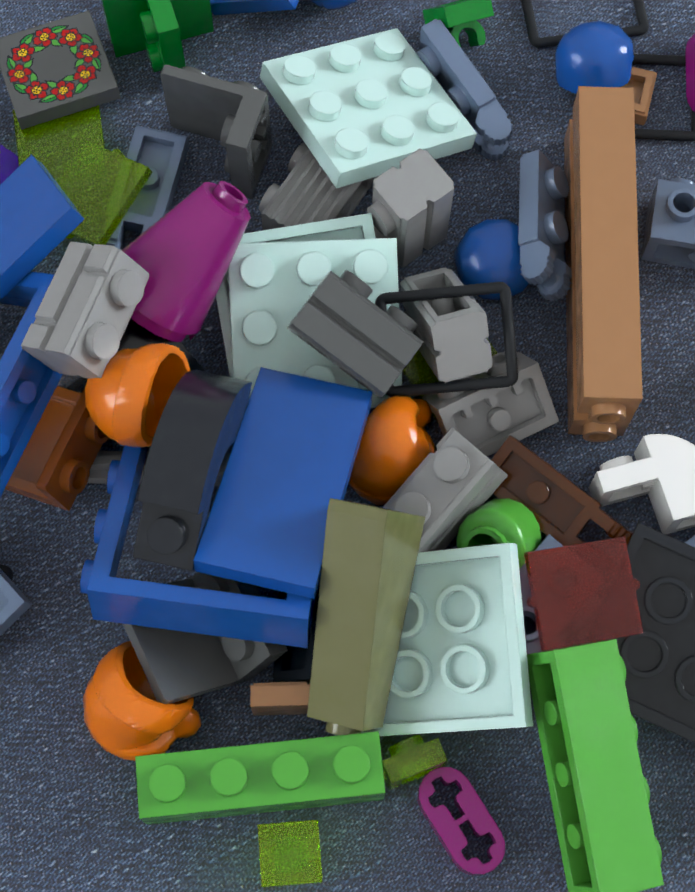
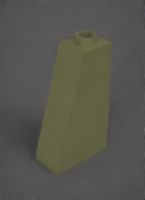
(360, 613)

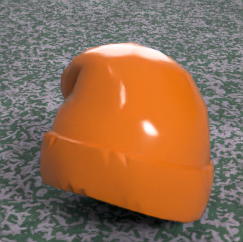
(135, 392)
(391, 447)
(125, 712)

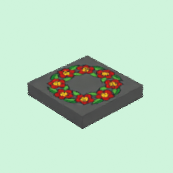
(56, 70)

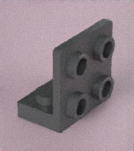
(225, 112)
(194, 664)

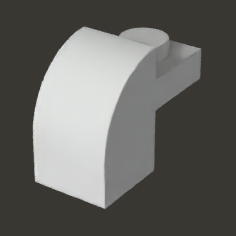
(661, 470)

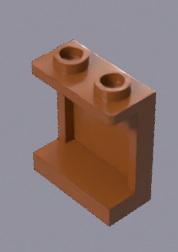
(59, 452)

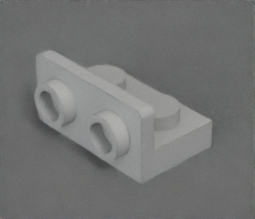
(494, 414)

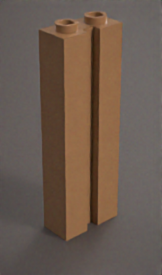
(604, 262)

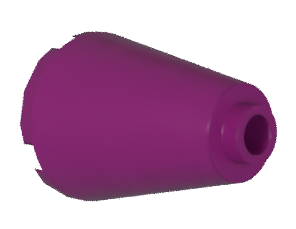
(188, 259)

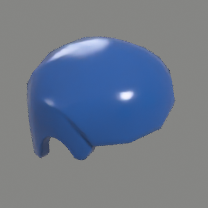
(594, 57)
(489, 255)

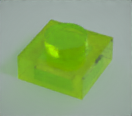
(412, 760)
(289, 853)

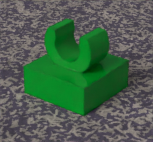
(462, 15)

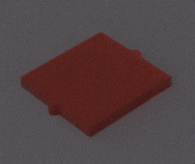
(583, 593)

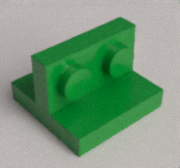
(156, 27)

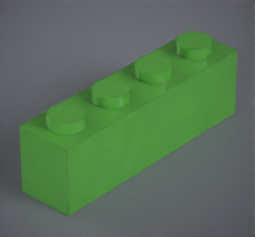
(594, 769)
(259, 778)

